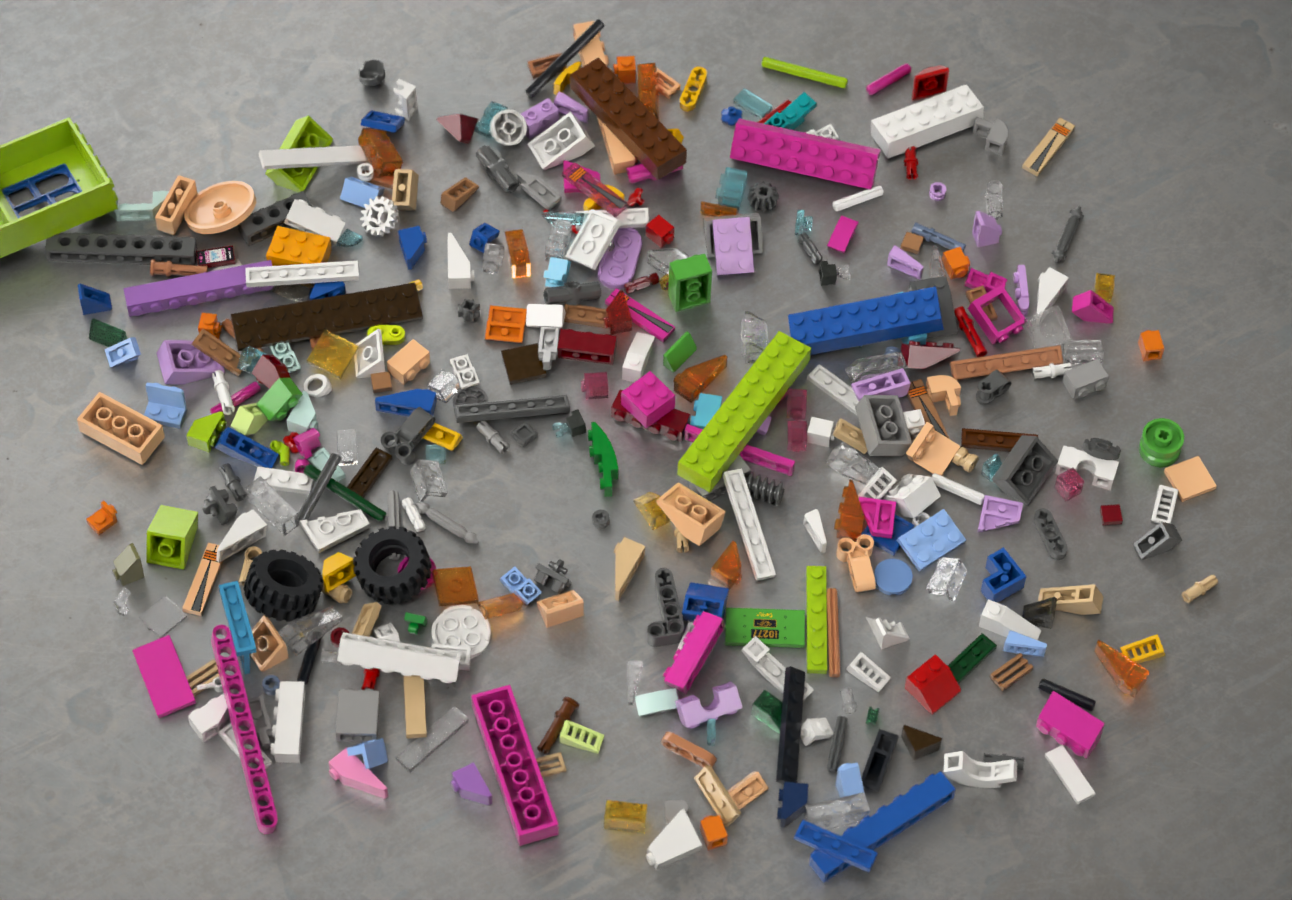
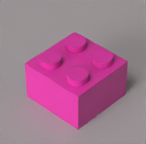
(648, 399)

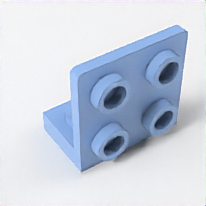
(165, 405)

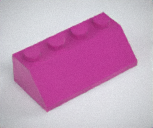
(694, 652)

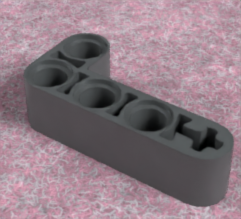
(666, 605)

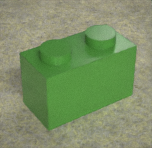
(279, 399)

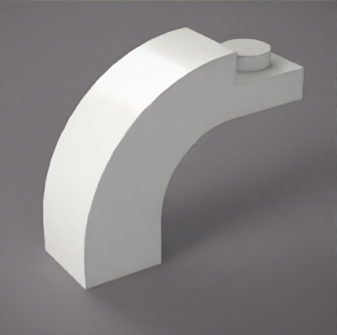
(979, 774)

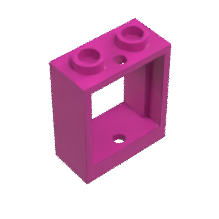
(984, 322)

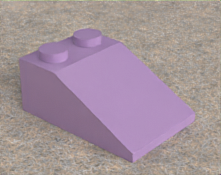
(184, 363)

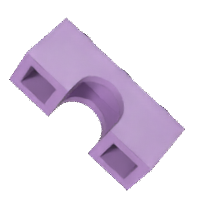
(725, 701)

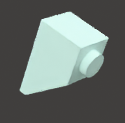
(302, 416)

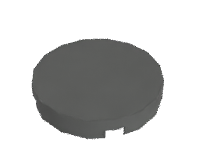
(1101, 449)

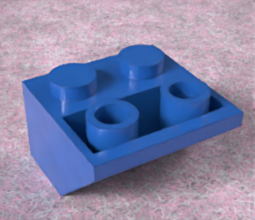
(704, 598)

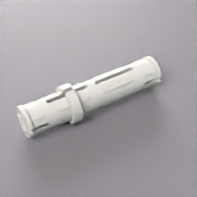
(222, 389)

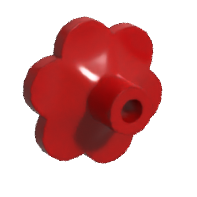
(635, 197)
(289, 441)

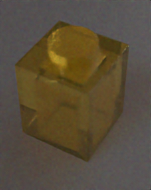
(1104, 286)

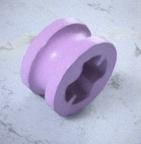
(937, 186)

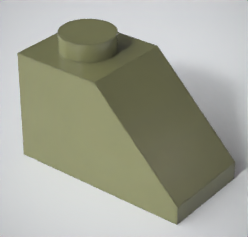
(128, 566)

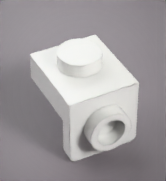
(815, 729)

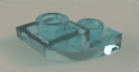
(483, 125)

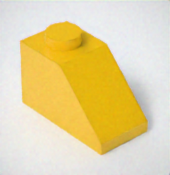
(337, 570)

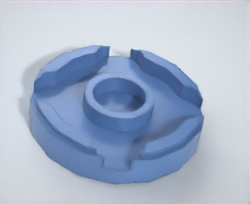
(893, 577)

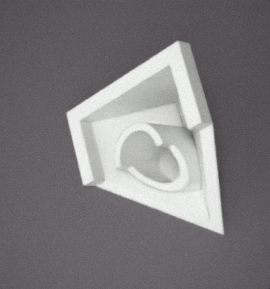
(888, 633)

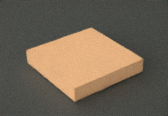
(1190, 478)

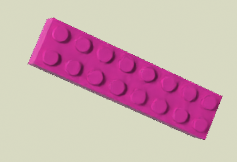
(805, 153)
(515, 765)

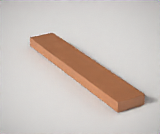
(1006, 362)

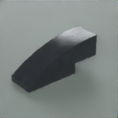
(879, 760)

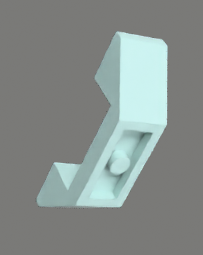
(141, 211)

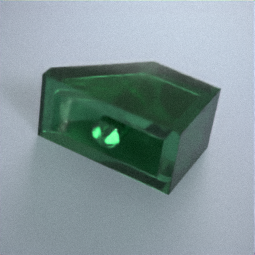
(768, 710)

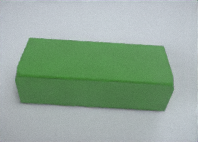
(679, 352)

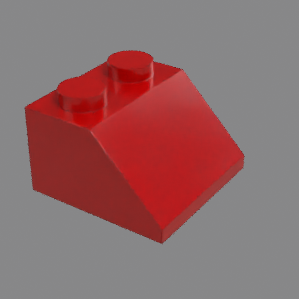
(932, 684)

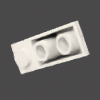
(210, 718)

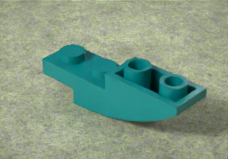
(793, 114)

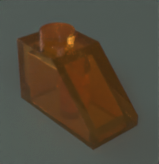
(728, 567)

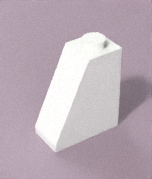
(674, 842)

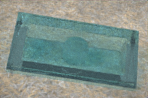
(574, 217)

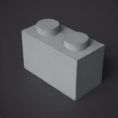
(1085, 379)

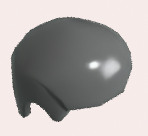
(372, 72)

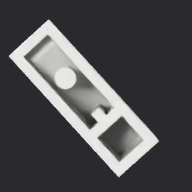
(459, 268)
(1050, 288)
(637, 357)
(245, 531)
(1002, 619)

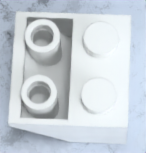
(913, 494)

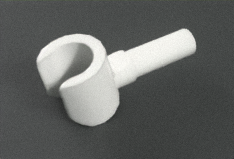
(218, 688)

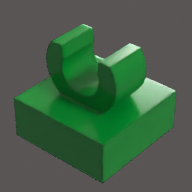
(414, 622)

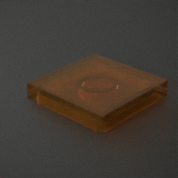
(455, 586)

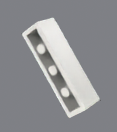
(289, 722)

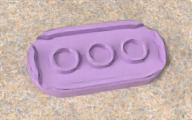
(621, 263)

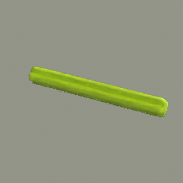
(804, 72)

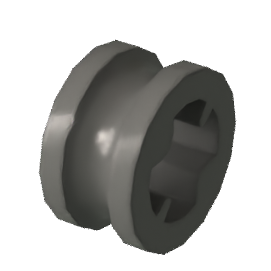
(603, 523)

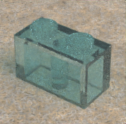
(732, 187)

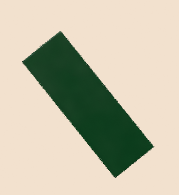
(971, 657)

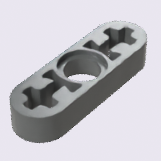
(1050, 526)

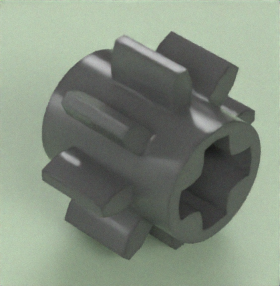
(468, 310)

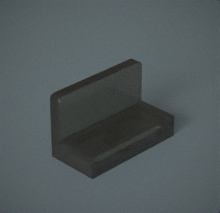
(295, 292)

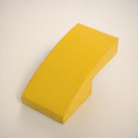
(564, 78)

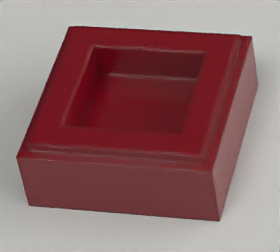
(1111, 514)

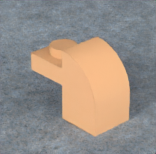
(944, 389)

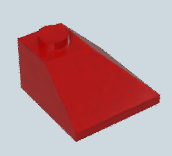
(930, 82)

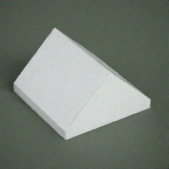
(369, 356)

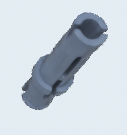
(938, 238)

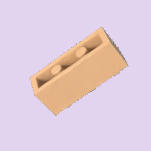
(172, 210)

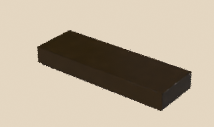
(370, 472)

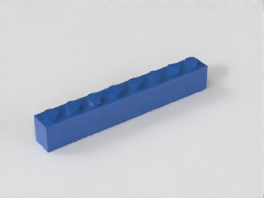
(888, 821)

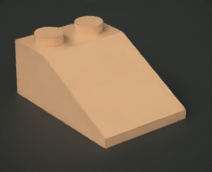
(691, 513)

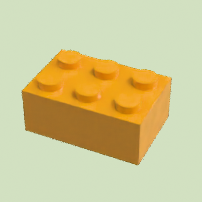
(298, 247)

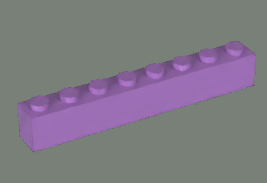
(191, 290)

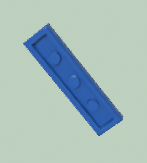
(836, 846)

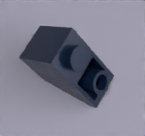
(793, 800)

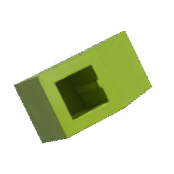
(205, 431)

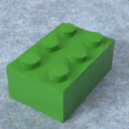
(690, 282)

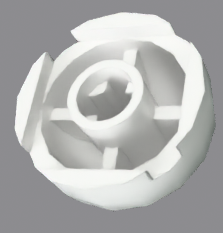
(508, 127)

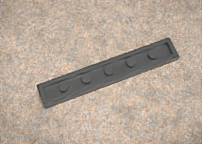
(511, 408)

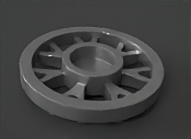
(470, 398)

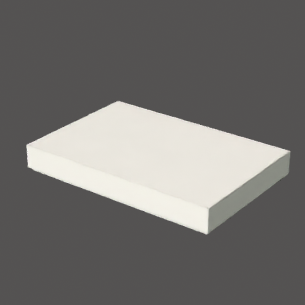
(593, 239)

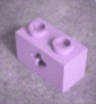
(540, 117)

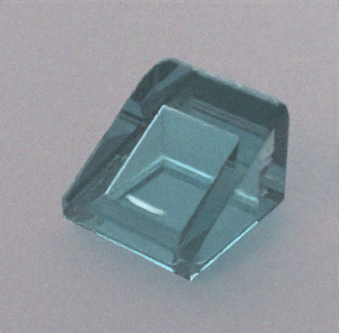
(991, 466)

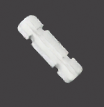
(413, 514)

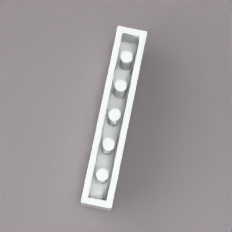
(398, 657)

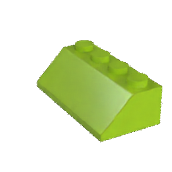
(303, 134)

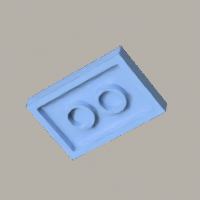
(931, 540)

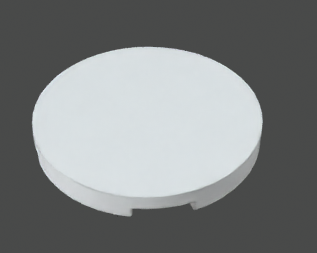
(462, 627)

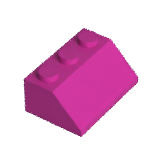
(1070, 725)

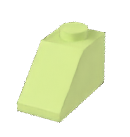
(248, 419)

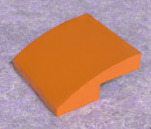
(506, 324)

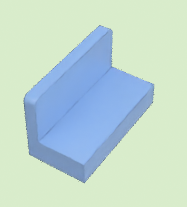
(359, 191)
(372, 751)

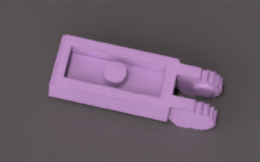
(1021, 291)

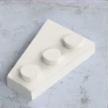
(333, 530)

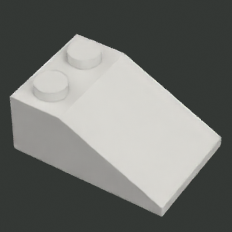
(561, 142)

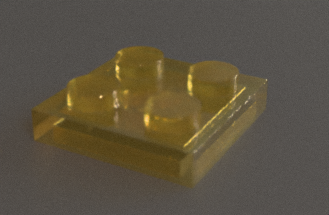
(332, 354)

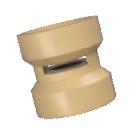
(965, 459)

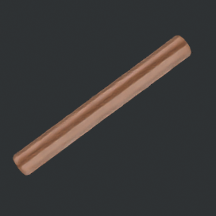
(833, 632)

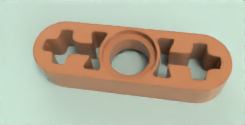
(688, 750)

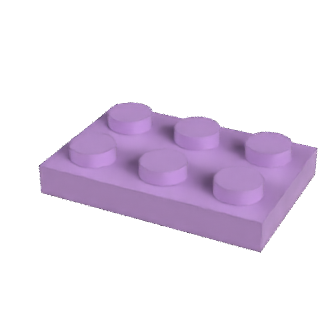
(733, 246)

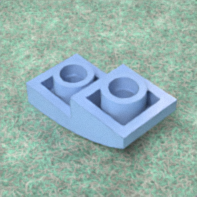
(520, 586)

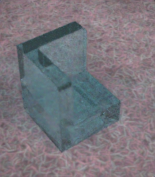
(249, 359)

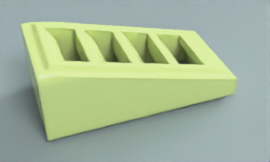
(583, 731)

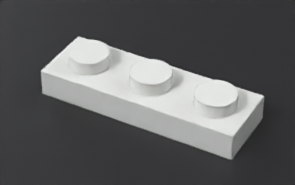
(285, 480)

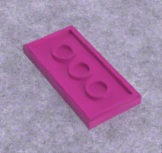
(164, 676)

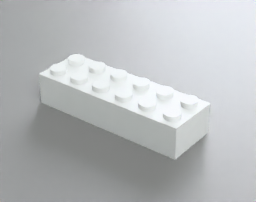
(926, 121)

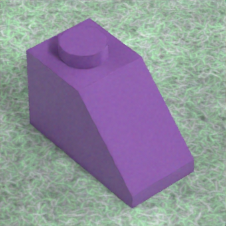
(471, 785)

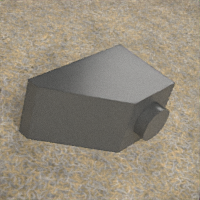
(1157, 540)

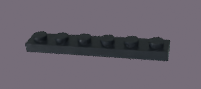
(790, 725)

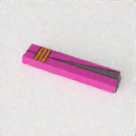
(645, 318)

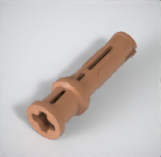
(169, 269)

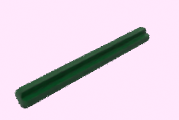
(347, 494)

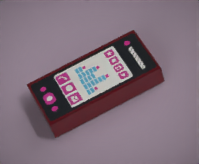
(216, 257)

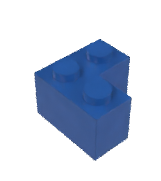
(1005, 577)

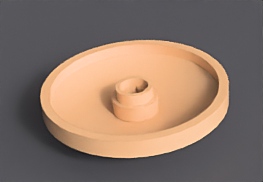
(220, 207)

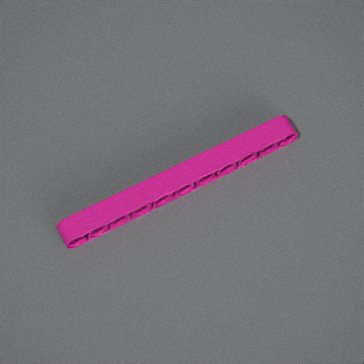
(244, 737)

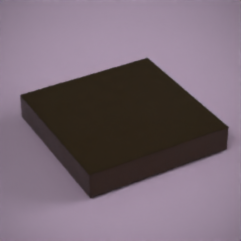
(523, 364)

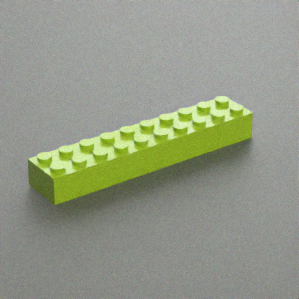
(743, 411)

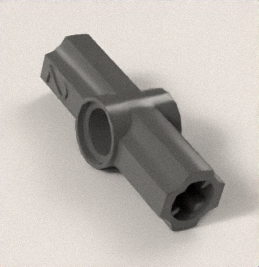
(497, 169)
(572, 293)

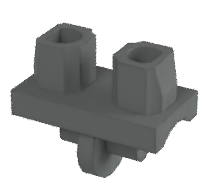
(216, 505)
(545, 573)

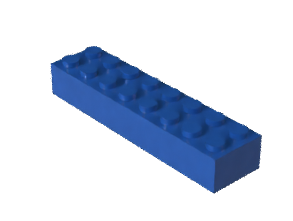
(868, 321)

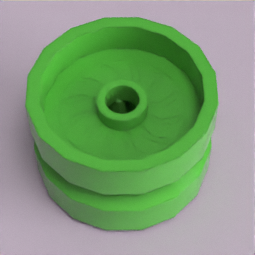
(1161, 442)

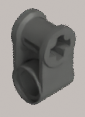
(992, 387)

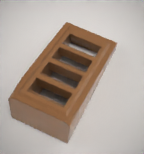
(453, 202)

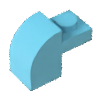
(557, 272)

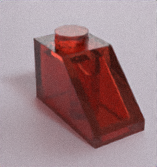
(618, 315)

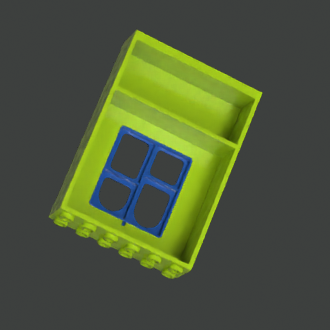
(39, 156)

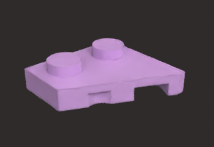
(999, 513)

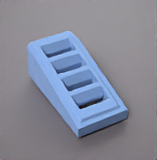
(1025, 645)

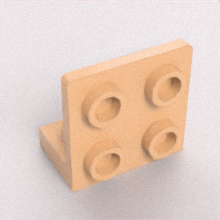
(932, 450)

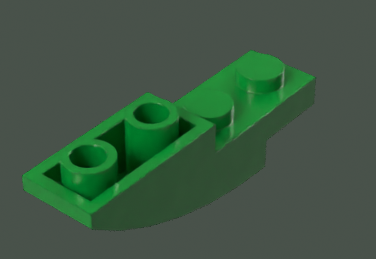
(604, 456)

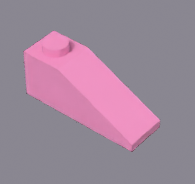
(352, 773)

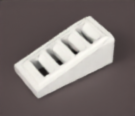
(891, 481)
(1167, 491)
(814, 526)
(867, 663)

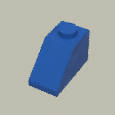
(412, 244)

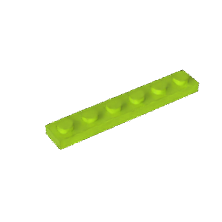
(816, 619)

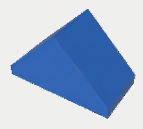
(93, 300)

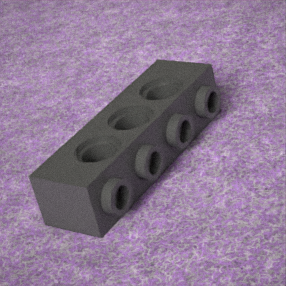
(262, 223)

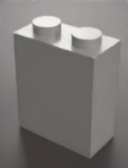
(357, 715)

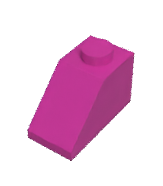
(1092, 308)

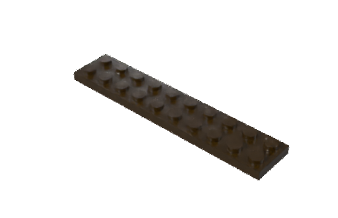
(334, 313)

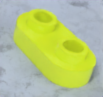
(388, 337)

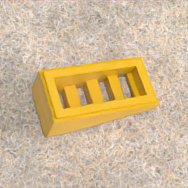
(1153, 640)

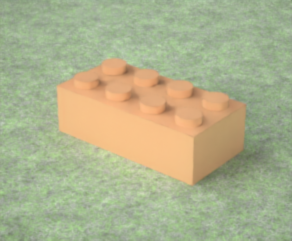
(121, 428)

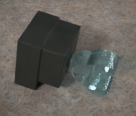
(574, 424)

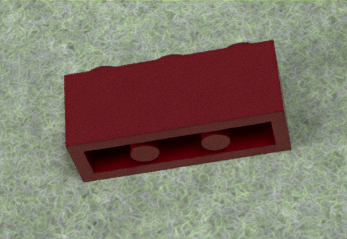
(587, 346)

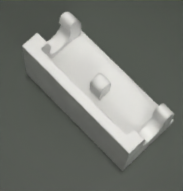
(407, 99)

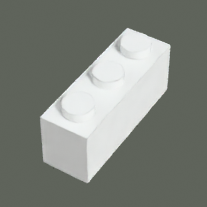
(314, 220)

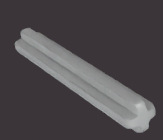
(394, 515)

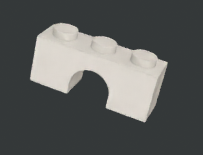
(1102, 470)

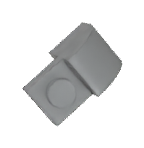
(994, 132)

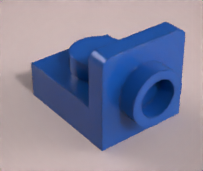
(481, 235)

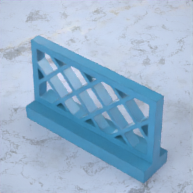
(238, 622)

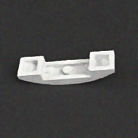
(768, 666)

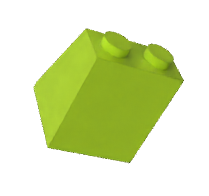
(171, 536)

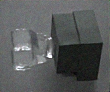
(829, 273)

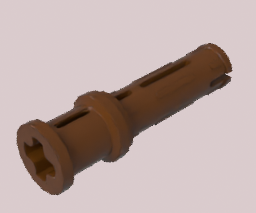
(564, 713)

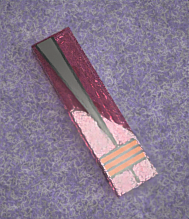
(595, 189)

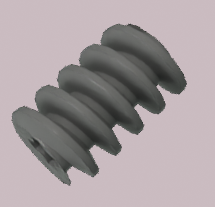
(764, 489)

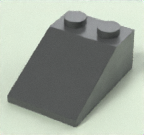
(946, 304)

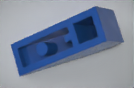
(406, 402)
(245, 449)

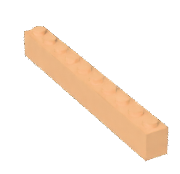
(618, 154)

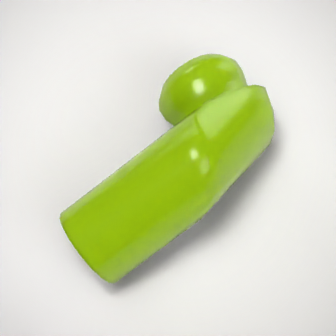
(282, 450)

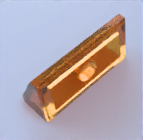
(714, 210)
(500, 606)

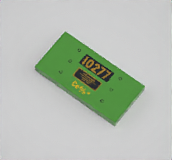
(770, 626)

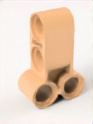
(858, 561)

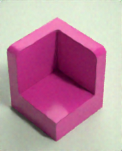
(306, 442)

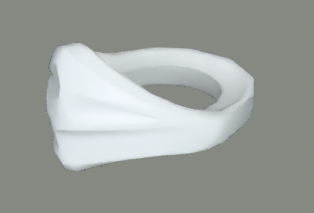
(320, 392)

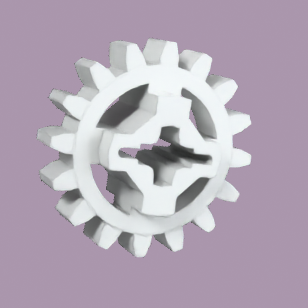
(379, 216)

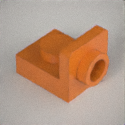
(103, 518)

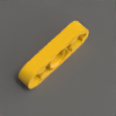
(696, 94)

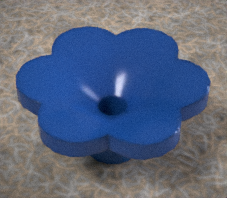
(731, 115)

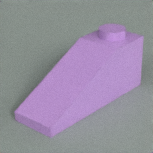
(890, 383)

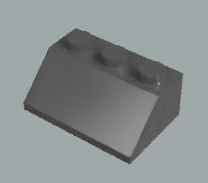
(1025, 469)

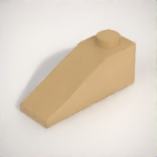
(627, 560)
(1075, 599)

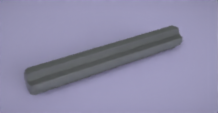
(319, 487)

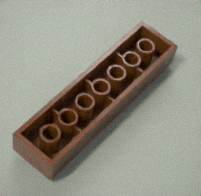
(628, 118)

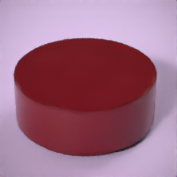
(336, 634)

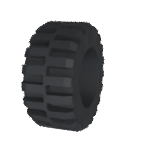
(382, 545)
(283, 585)

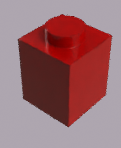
(660, 231)

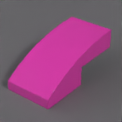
(842, 234)
(976, 279)

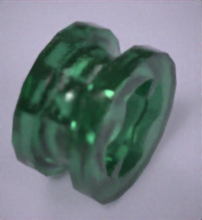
(872, 716)

